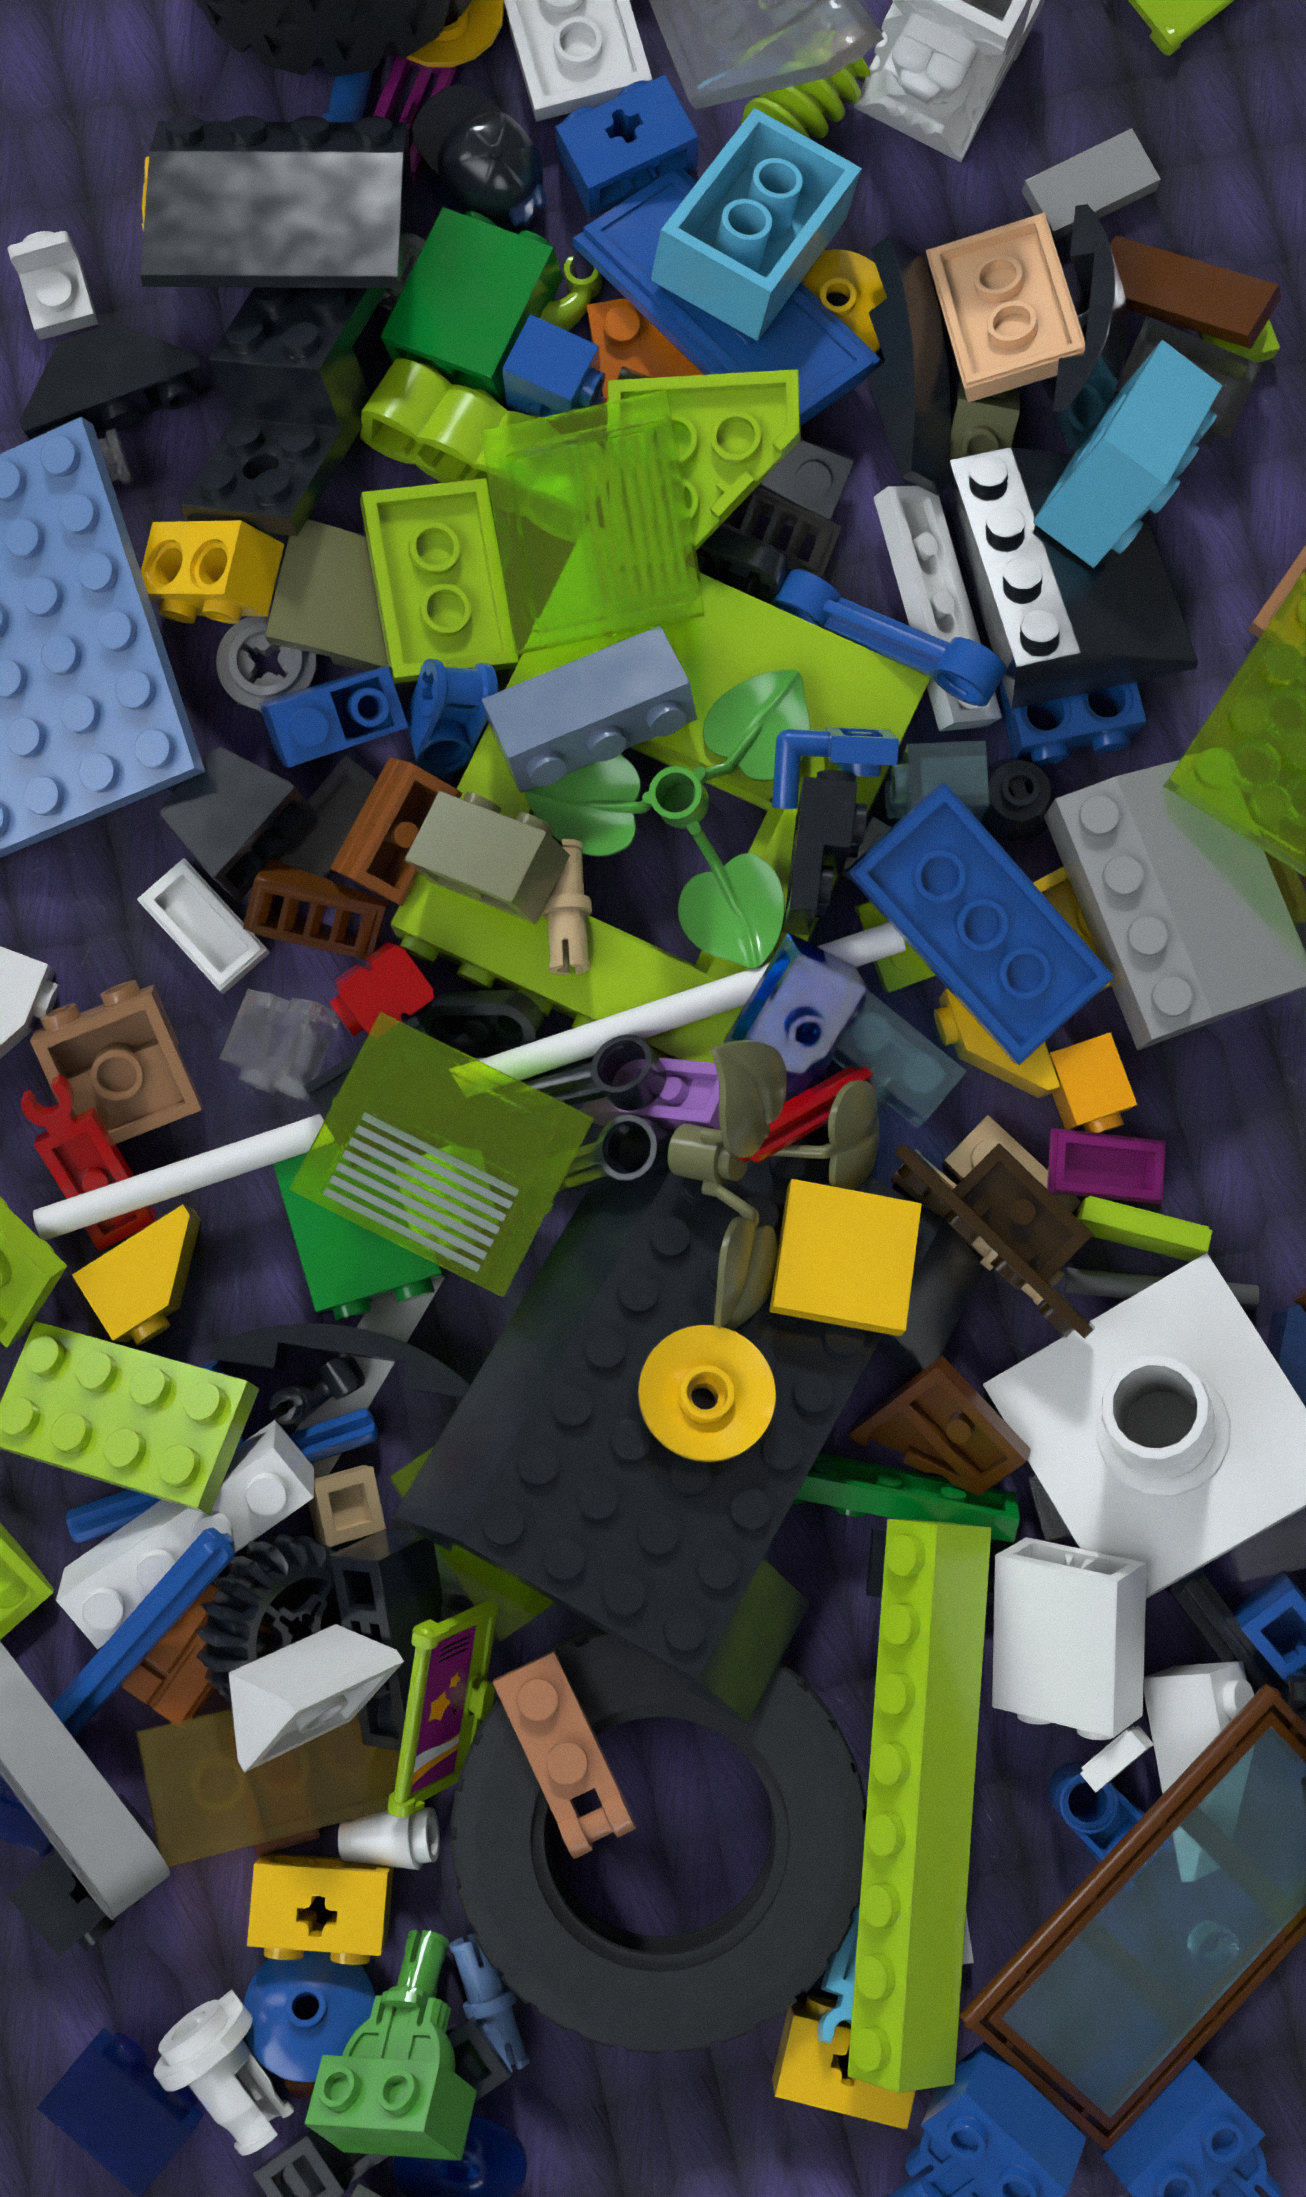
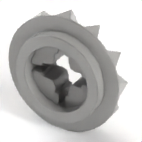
(239, 670)

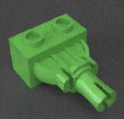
(397, 2073)

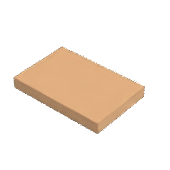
(1006, 306)

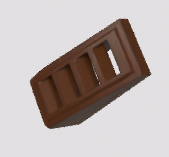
(310, 931)

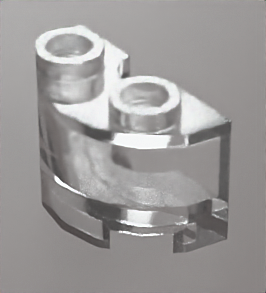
(279, 1042)

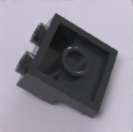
(825, 834)

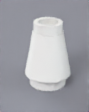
(391, 1839)

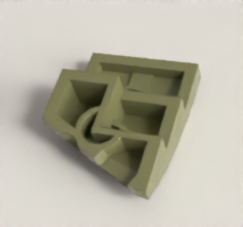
(328, 599)

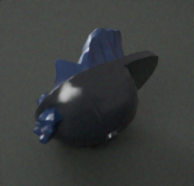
(479, 157)

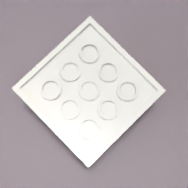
(1162, 1427)

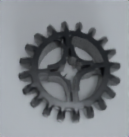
(267, 1603)

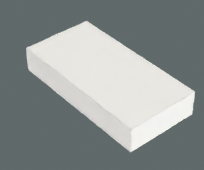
(203, 926)

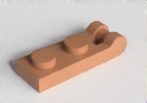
(563, 1751)

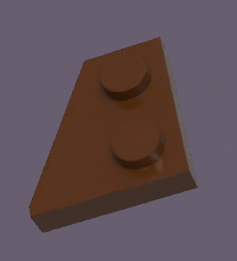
(945, 1430)

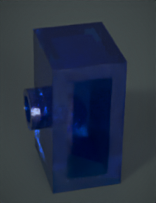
(801, 1008)

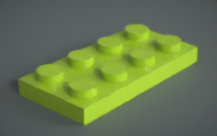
(124, 1416)

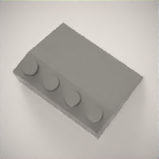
(1174, 905)

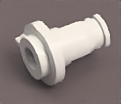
(221, 2070)

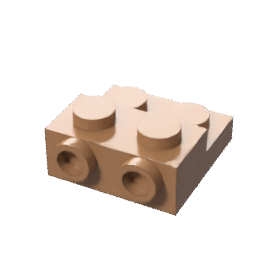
(119, 1060)

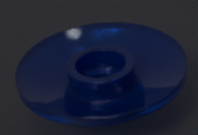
(490, 2166)

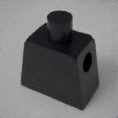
(235, 818)

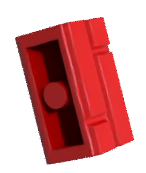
(385, 985)

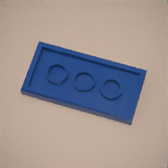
(979, 923)

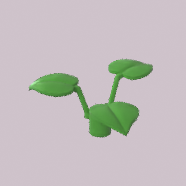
(735, 907)

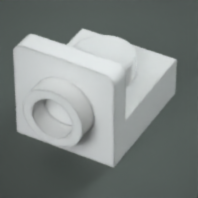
(53, 283)

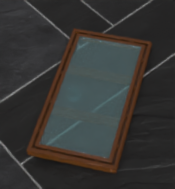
(1162, 1931)

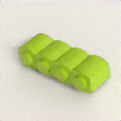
(431, 422)

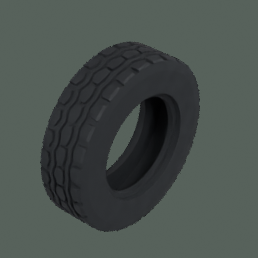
(688, 1984)

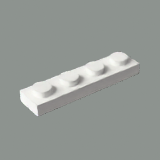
(931, 588)

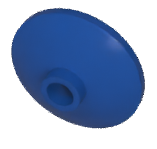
(295, 2046)

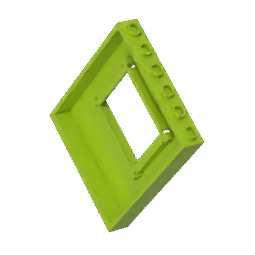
(717, 651)

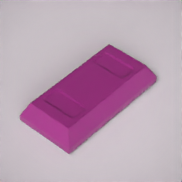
(1106, 1166)

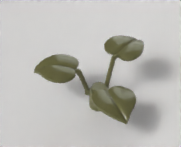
(750, 1098)

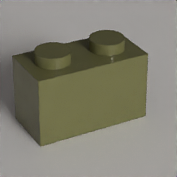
(489, 855)

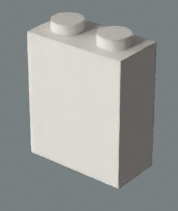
(1069, 1637)

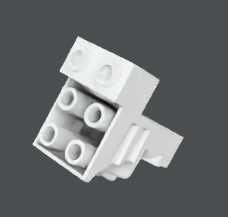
(944, 66)

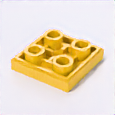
(846, 1257)

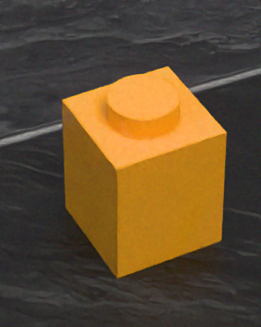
(1091, 1085)

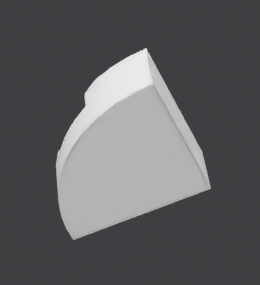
(1116, 1757)

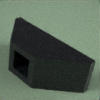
(111, 380)

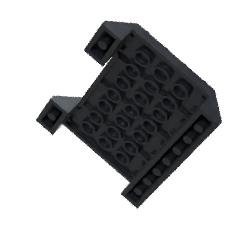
(574, 1491)

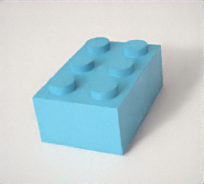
(755, 224)
(1131, 457)

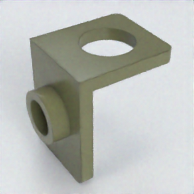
(983, 423)

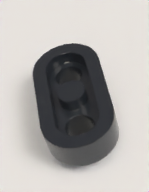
(490, 1021)

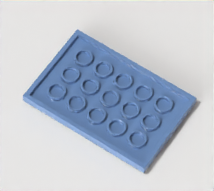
(82, 662)

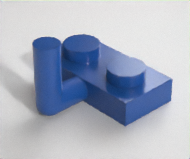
(854, 749)

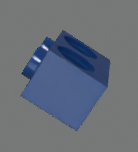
(1075, 725)

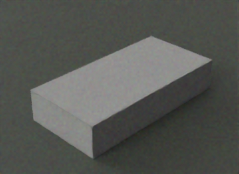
(1101, 177)

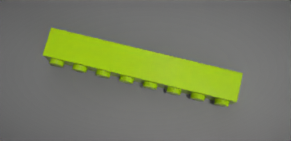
(919, 1805)

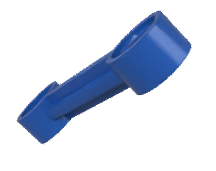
(959, 667)

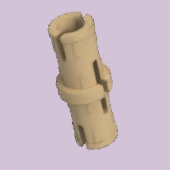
(567, 916)

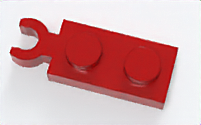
(83, 1159)

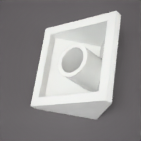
(305, 1691)

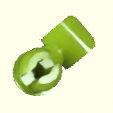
(570, 309)

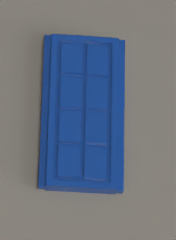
(800, 336)

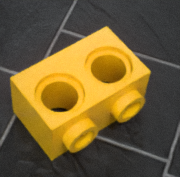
(210, 570)

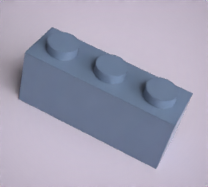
(590, 709)

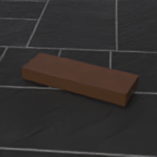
(1194, 292)

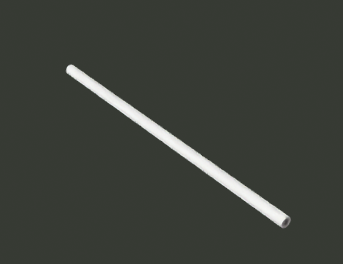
(518, 1063)

